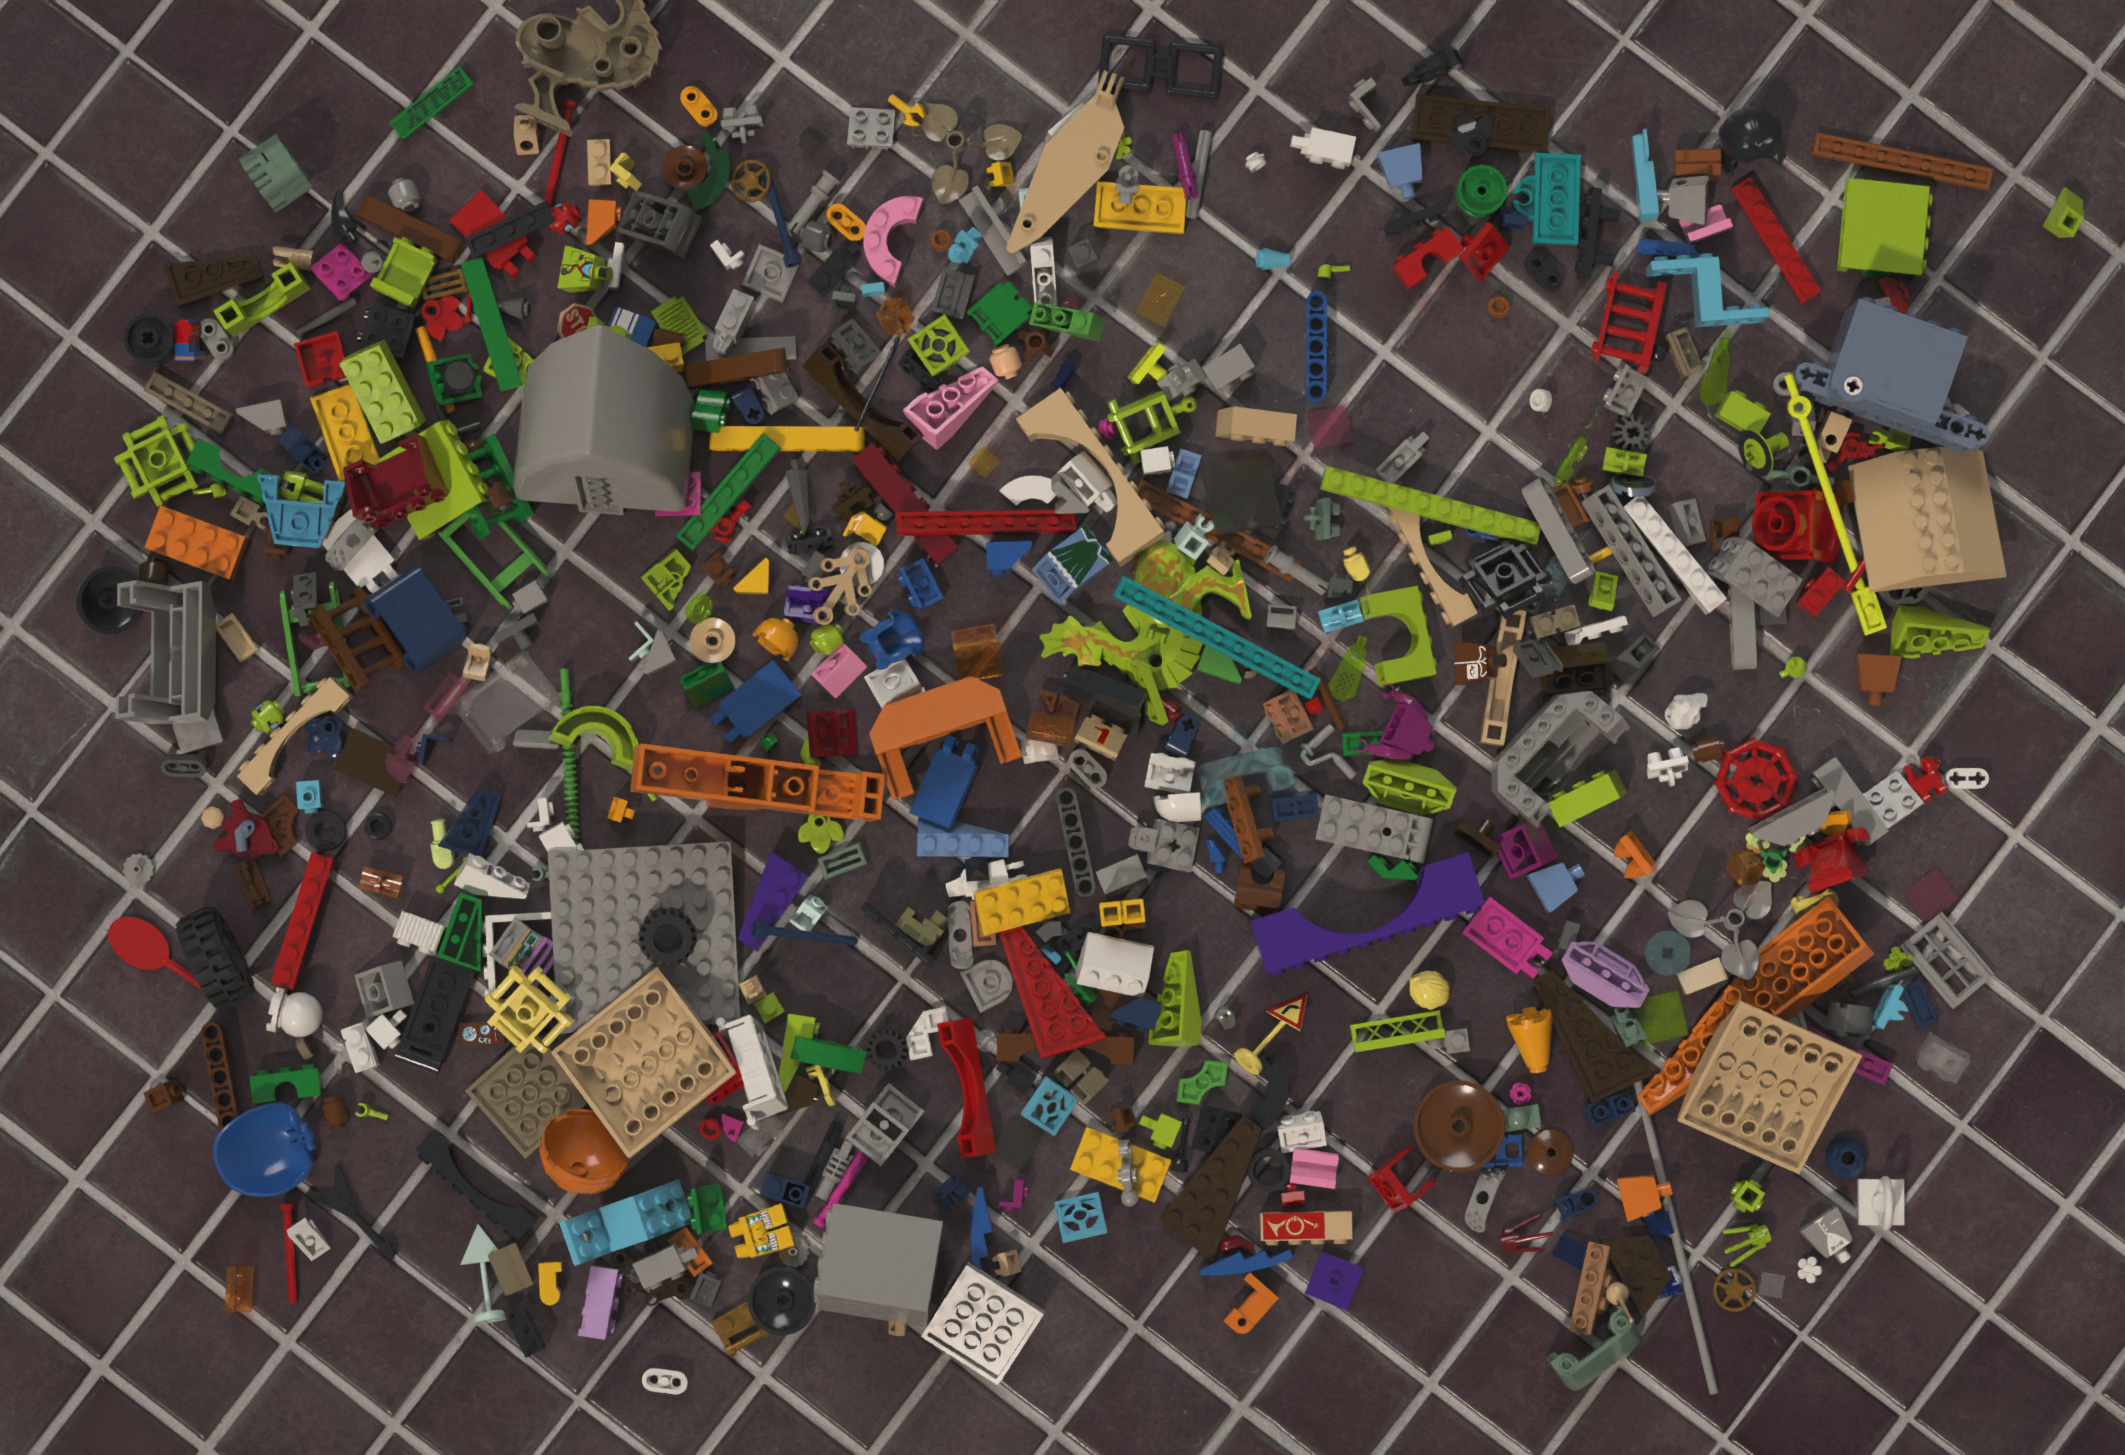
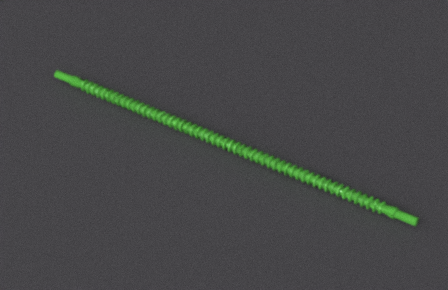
(569, 759)

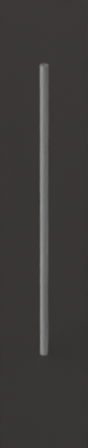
(1678, 1247)

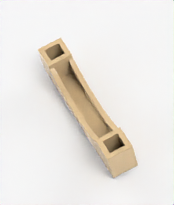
(1454, 605)
(1500, 688)
(260, 771)

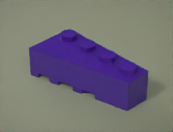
(773, 897)

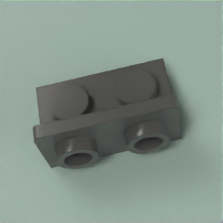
(853, 346)

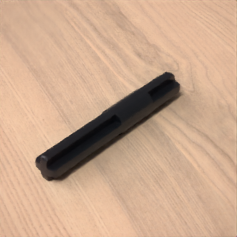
(822, 1157)

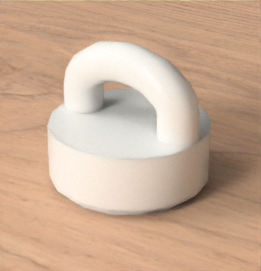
(1541, 400)

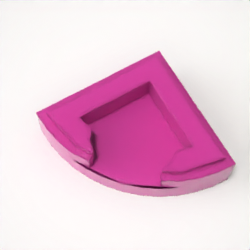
(731, 1126)

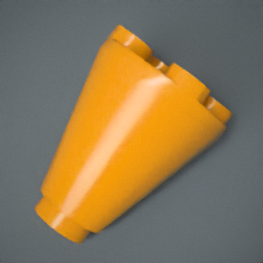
(1532, 1036)

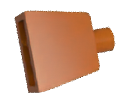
(1641, 1195)

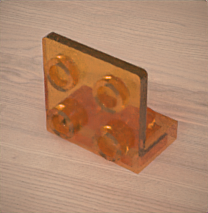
(977, 652)

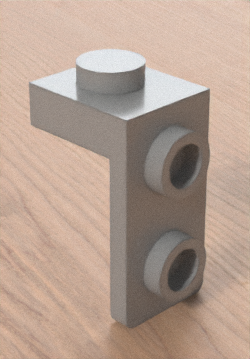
(1362, 89)

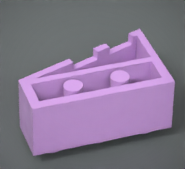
(600, 1302)

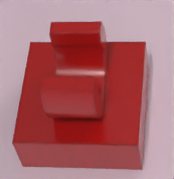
(1293, 1197)

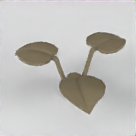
(942, 120)

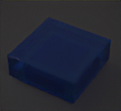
(1659, 1224)

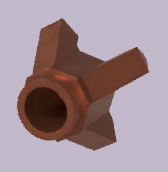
(1035, 344)

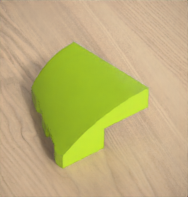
(667, 577)

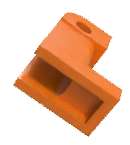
(1253, 1307)

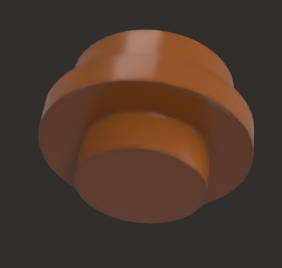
(941, 240)
(1498, 307)
(1582, 485)

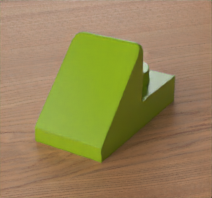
(1603, 591)

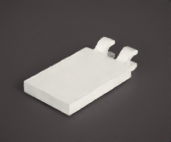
(368, 562)

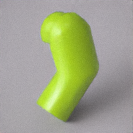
(805, 755)

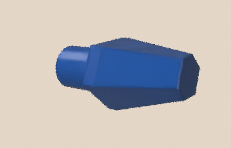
(1216, 856)

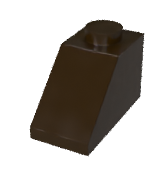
(801, 1093)

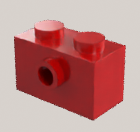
(1819, 591)

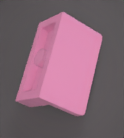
(1715, 224)
(839, 670)
(1314, 1168)

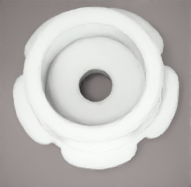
(1255, 161)

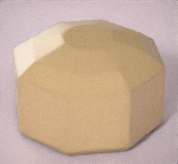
(212, 817)

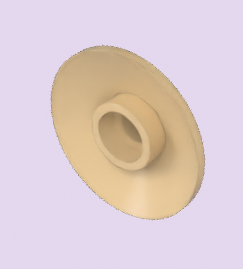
(712, 628)

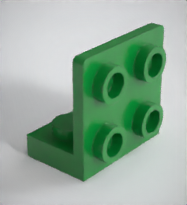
(708, 1208)

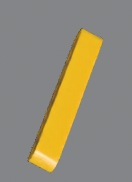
(789, 438)

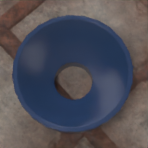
(1835, 1151)

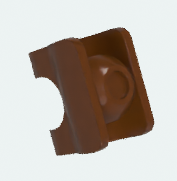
(1259, 897)

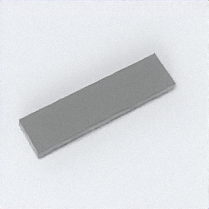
(751, 345)

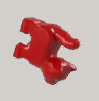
(1930, 780)

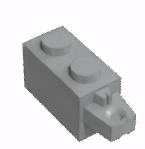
(733, 321)
(663, 1264)

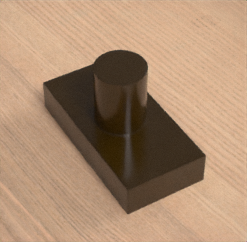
(1479, 837)

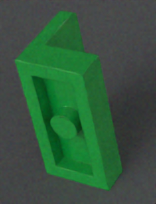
(706, 683)

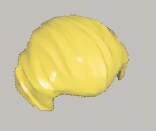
(1429, 989)

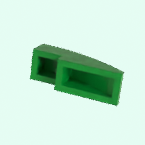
(828, 1054)

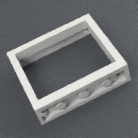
(488, 929)

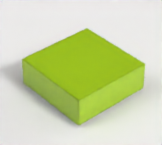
(1439, 538)

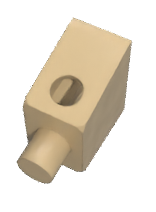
(1835, 425)

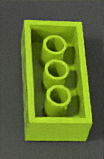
(382, 391)

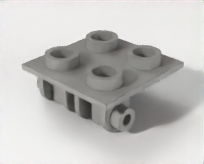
(871, 128)
(1893, 799)

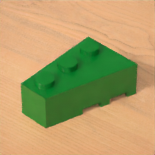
(463, 933)

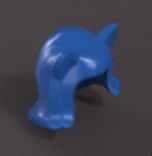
(893, 639)

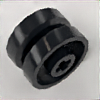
(139, 333)

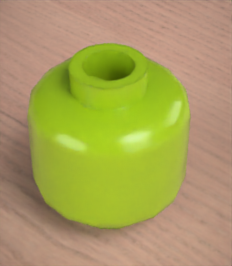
(827, 638)

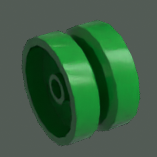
(1471, 201)

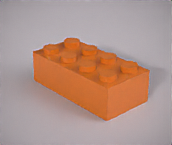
(197, 543)

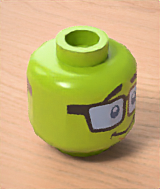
(267, 716)

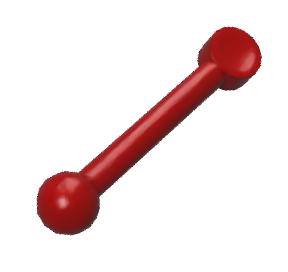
(467, 318)

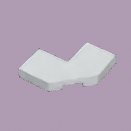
(918, 1038)

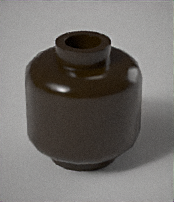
(154, 571)

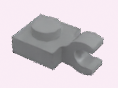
(1454, 1042)

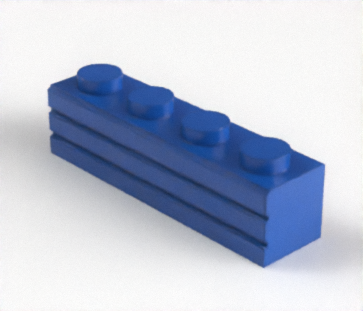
(1664, 248)
(1223, 828)

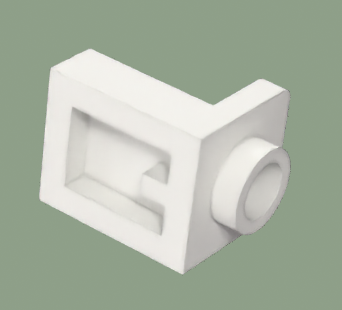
(723, 254)

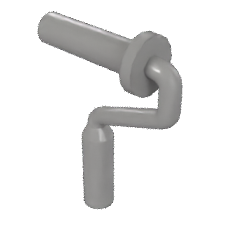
(1315, 742)

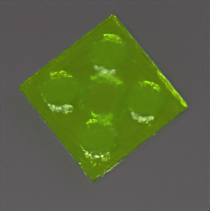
(1662, 1017)

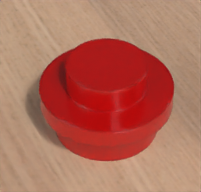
(710, 1128)

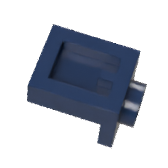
(1512, 219)

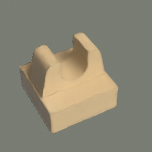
(1008, 1263)

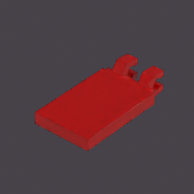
(481, 214)

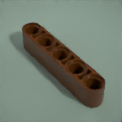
(410, 228)
(735, 368)
(214, 1067)

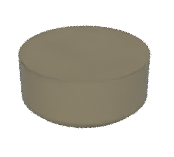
(304, 1048)

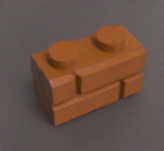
(1697, 163)

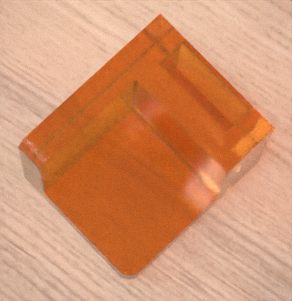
(895, 316)
(1745, 867)

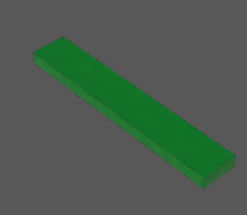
(491, 324)
(728, 491)

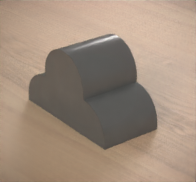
(660, 224)

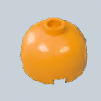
(778, 637)

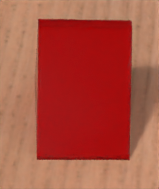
(1313, 706)

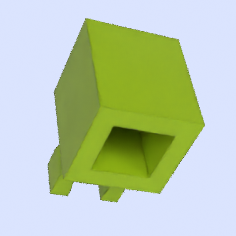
(1164, 1129)

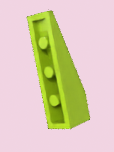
(796, 1026)

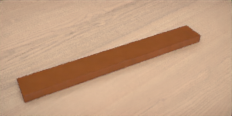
(1902, 161)
(1182, 512)

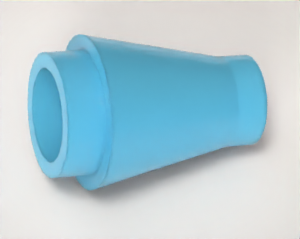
(1271, 259)

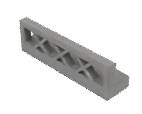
(992, 230)

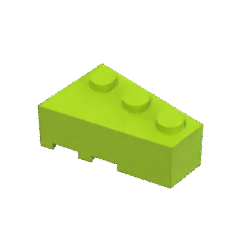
(1587, 797)

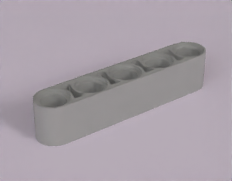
(1558, 530)
(1742, 630)

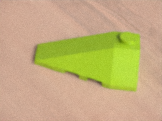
(1926, 631)

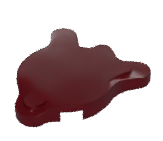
(259, 842)

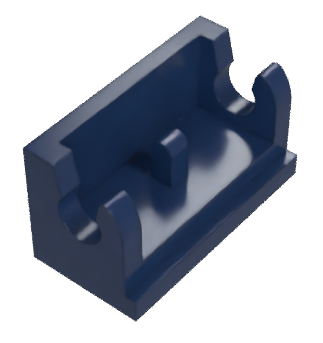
(1294, 805)

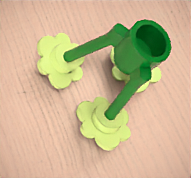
(1773, 858)

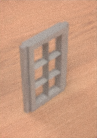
(1961, 945)

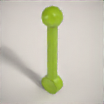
(441, 888)

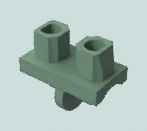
(1320, 519)
(1628, 1026)

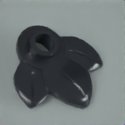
(1471, 131)

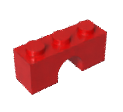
(1442, 245)

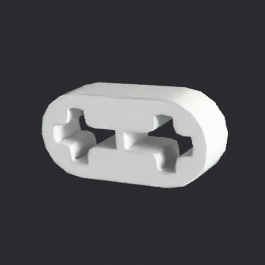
(1966, 773)

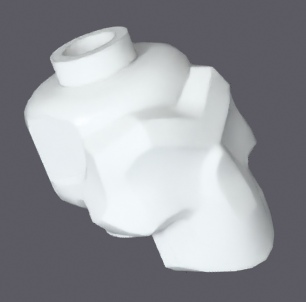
(1685, 710)

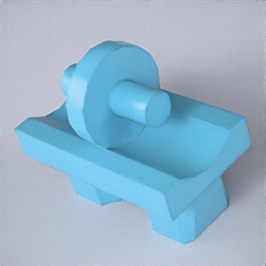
(964, 246)
(1340, 616)

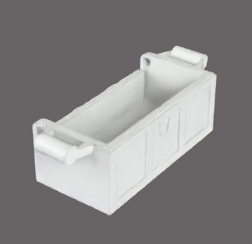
(756, 1067)

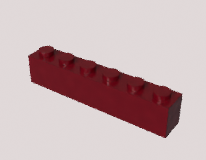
(900, 498)

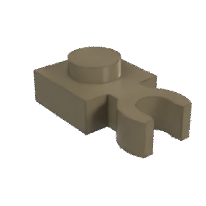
(249, 512)

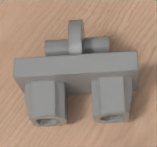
(731, 122)
(1127, 184)

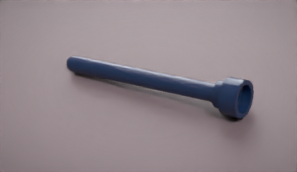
(791, 256)
(762, 929)

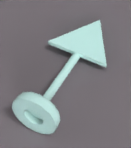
(478, 1252)

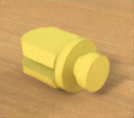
(1356, 564)

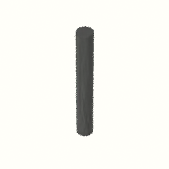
(324, 318)
(1884, 981)

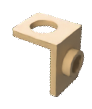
(525, 130)

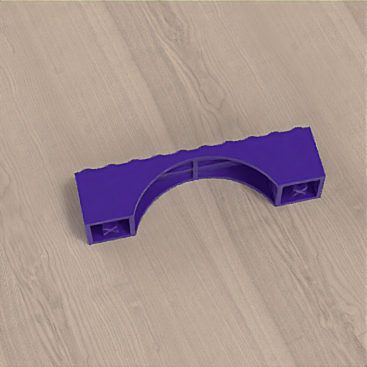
(1442, 892)

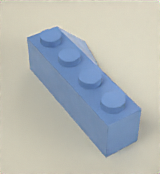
(960, 841)

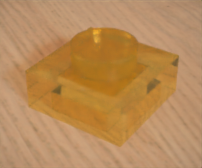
(984, 462)

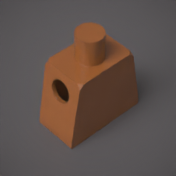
(1876, 675)

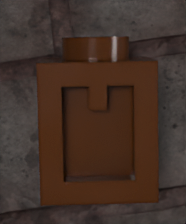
(275, 551)
(719, 570)
(164, 1095)

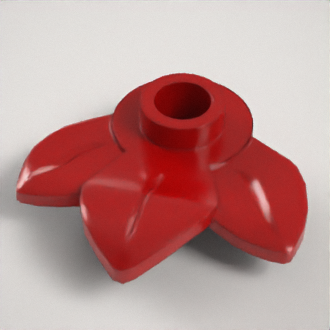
(445, 317)

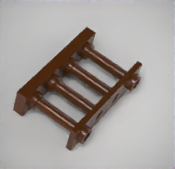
(347, 657)

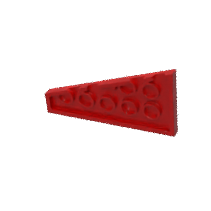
(1049, 1005)

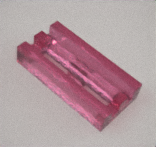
(450, 676)

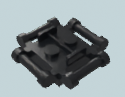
(1505, 578)

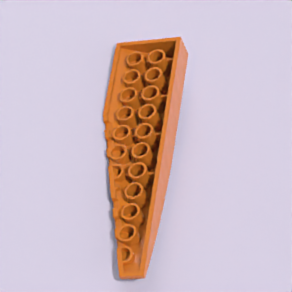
(1789, 977)

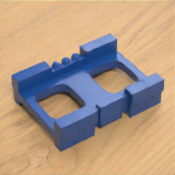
(1501, 1159)

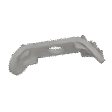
(341, 553)
(959, 918)
(1488, 1181)

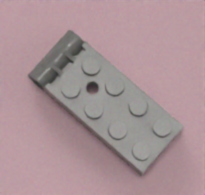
(1362, 824)

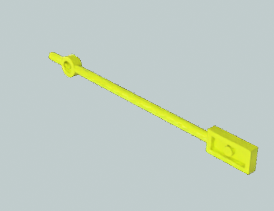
(1865, 603)

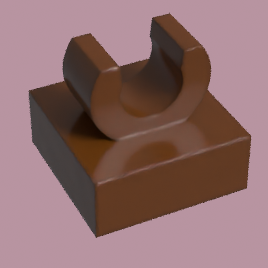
(1123, 1117)

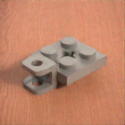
(1156, 842)

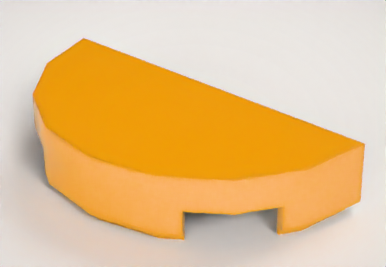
(1836, 822)

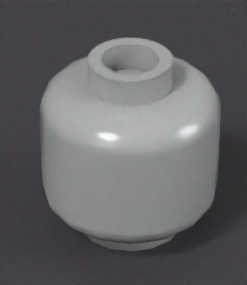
(404, 195)

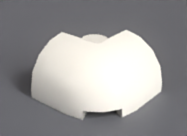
(1179, 807)

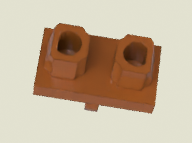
(381, 882)

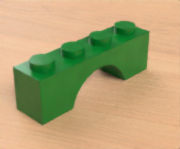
(206, 458)

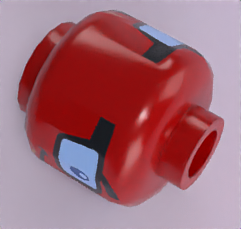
(566, 217)

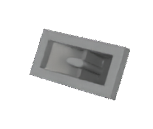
(659, 655)

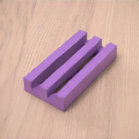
(545, 940)

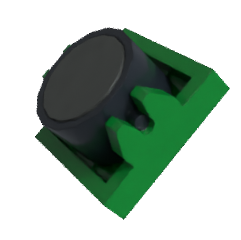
(454, 379)

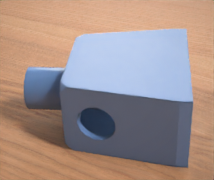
(1402, 168)
(1555, 884)

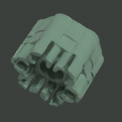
(276, 173)

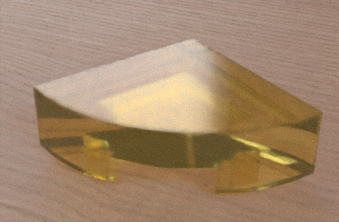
(792, 517)

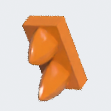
(1642, 862)

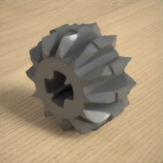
(1627, 426)

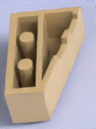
(1256, 425)

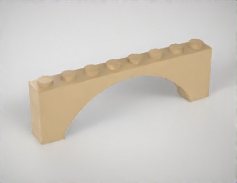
(1059, 420)

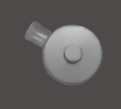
(372, 262)

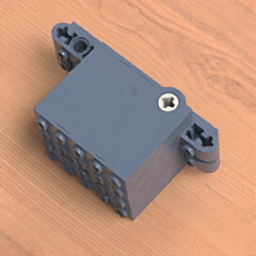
(1894, 374)

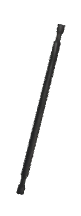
(875, 387)

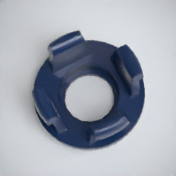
(952, 1185)

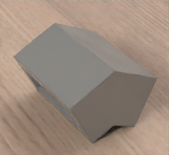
(1281, 617)

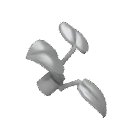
(1737, 958)

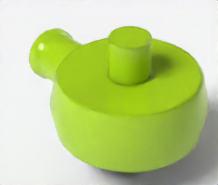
(1795, 667)

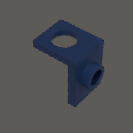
(422, 747)

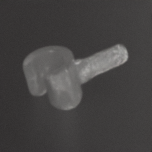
(338, 1048)

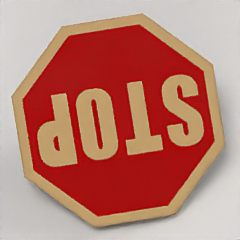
(574, 320)

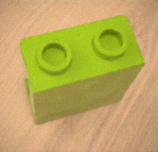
(405, 272)

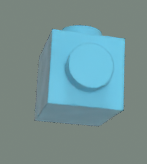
(310, 796)

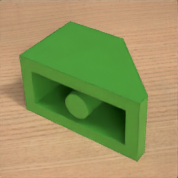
(1218, 666)

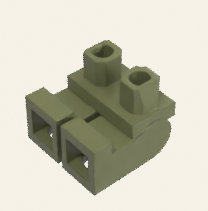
(923, 932)

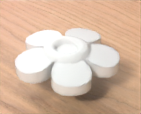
(1809, 1269)

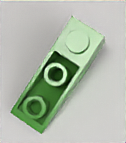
(1067, 321)

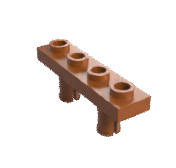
(1243, 821)

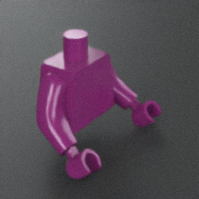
(1406, 730)

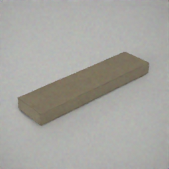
(188, 402)

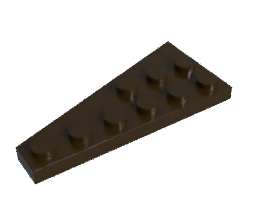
(1208, 1198)

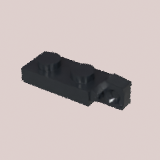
(834, 269)

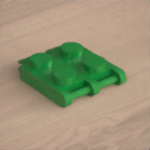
(1001, 311)

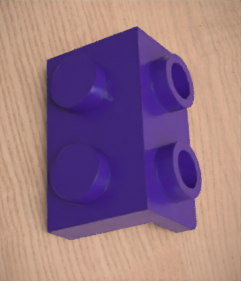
(802, 603)

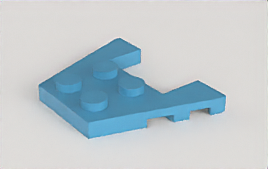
(299, 521)

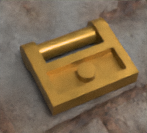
(733, 1323)

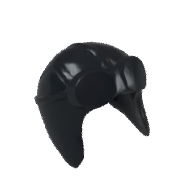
(1749, 136)

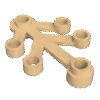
(843, 583)

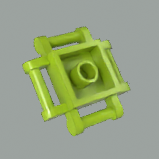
(157, 460)

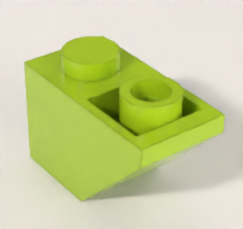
(2065, 215)

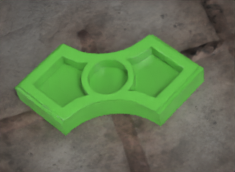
(1193, 1088)

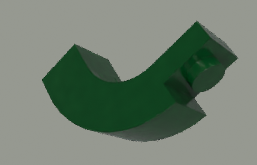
(715, 186)

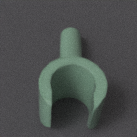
(544, 874)

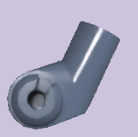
(242, 832)

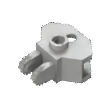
(1182, 380)

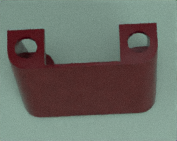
(395, 485)

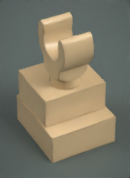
(752, 989)

